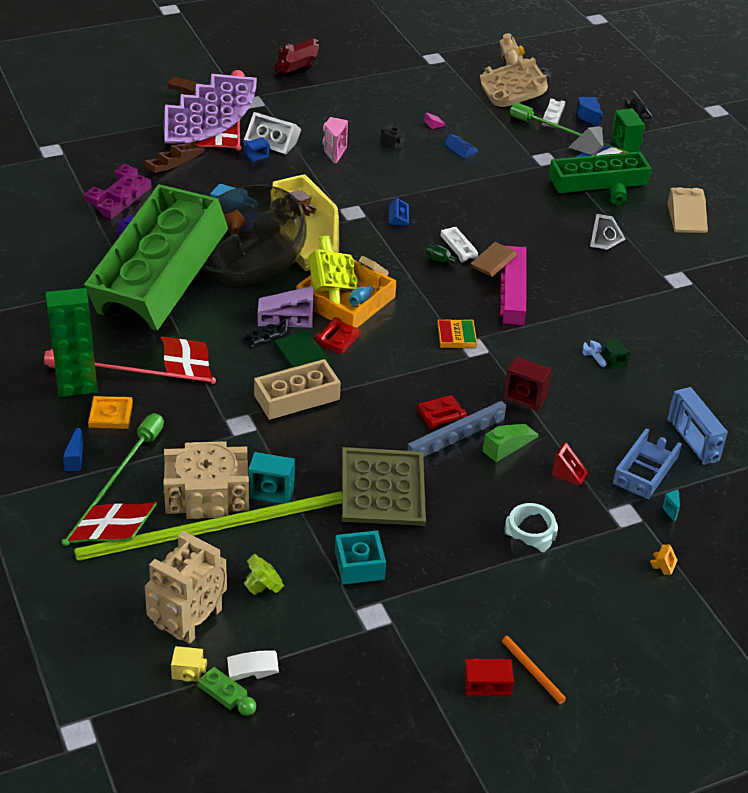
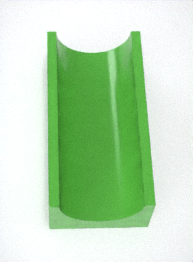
(158, 254)

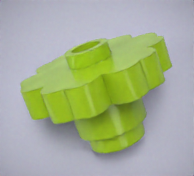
(262, 576)

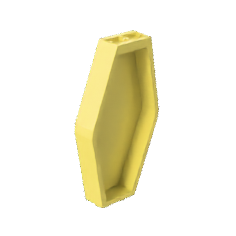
(322, 223)

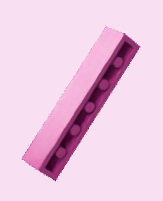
(514, 288)

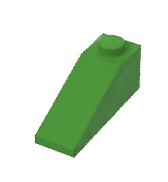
(506, 440)

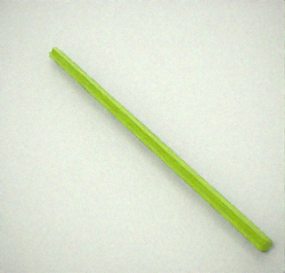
(209, 525)

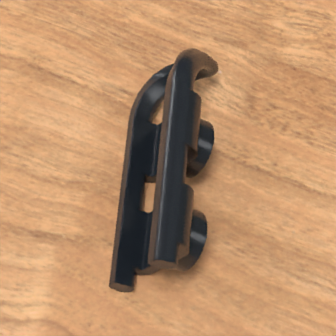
(642, 107)
(271, 330)

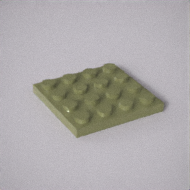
(383, 486)

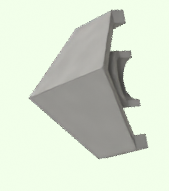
(590, 141)
(606, 232)

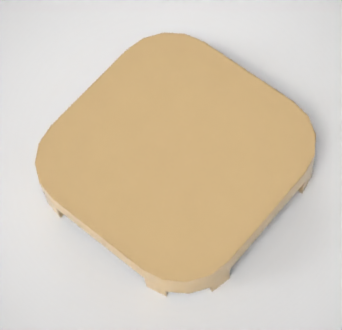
(514, 82)

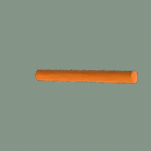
(534, 670)

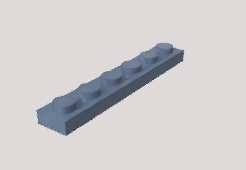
(459, 429)

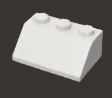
(279, 133)

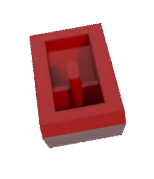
(568, 466)

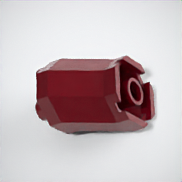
(296, 56)

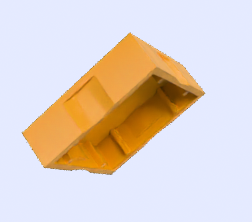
(383, 292)

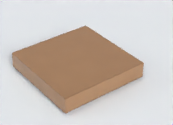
(493, 259)

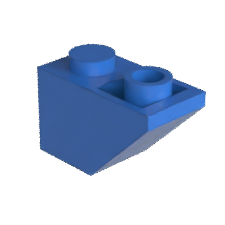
(589, 110)

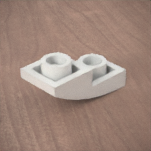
(253, 663)

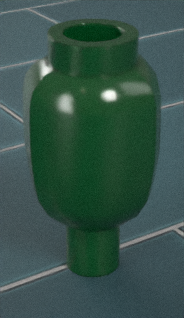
(440, 254)

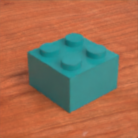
(271, 478)
(360, 557)

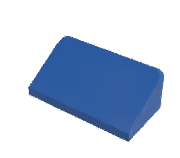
(460, 146)
(398, 212)

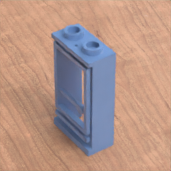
(706, 448)
(650, 451)

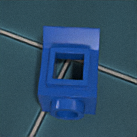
(256, 149)

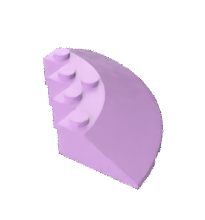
(210, 110)

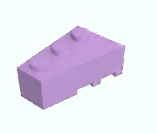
(290, 305)

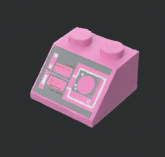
(335, 138)

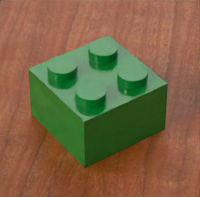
(628, 130)

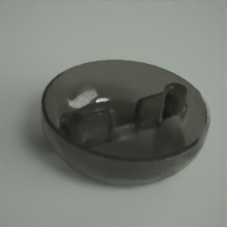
(265, 244)

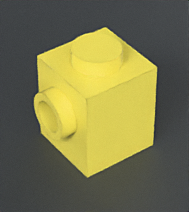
(188, 664)

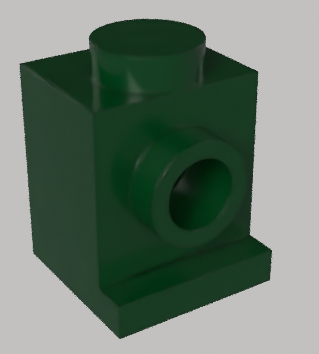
(615, 353)

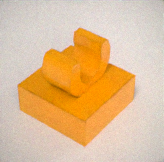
(665, 560)

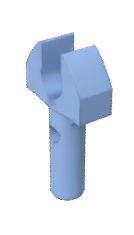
(594, 350)

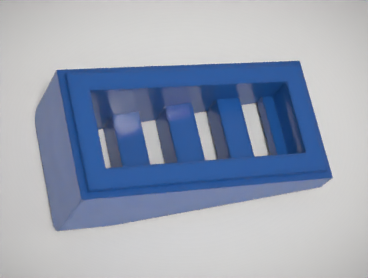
(73, 455)

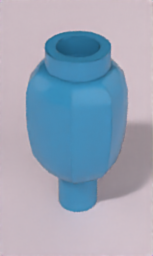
(360, 295)

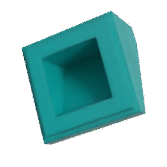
(672, 504)

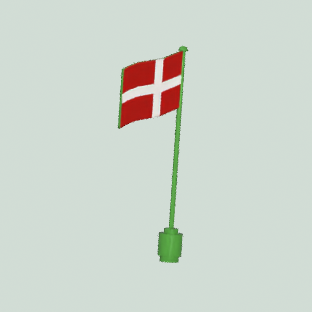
(117, 521)

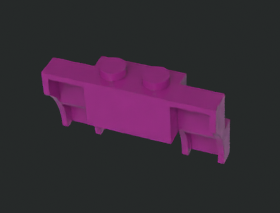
(120, 194)

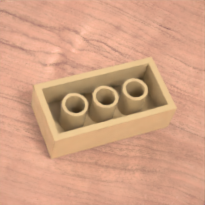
(297, 389)

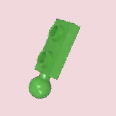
(227, 691)

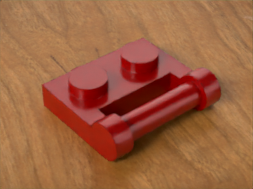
(341, 339)
(441, 411)

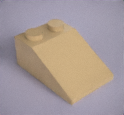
(688, 210)

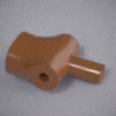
(234, 221)

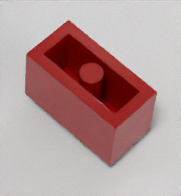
(488, 677)

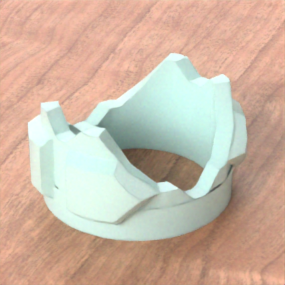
(540, 541)

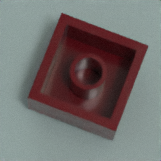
(527, 383)

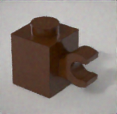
(304, 200)

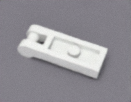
(554, 112)
(459, 244)

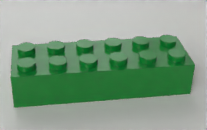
(599, 171)
(72, 342)

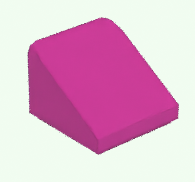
(433, 121)

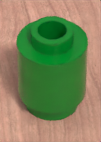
(618, 194)

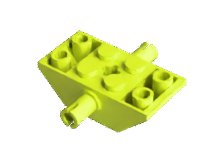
(331, 270)

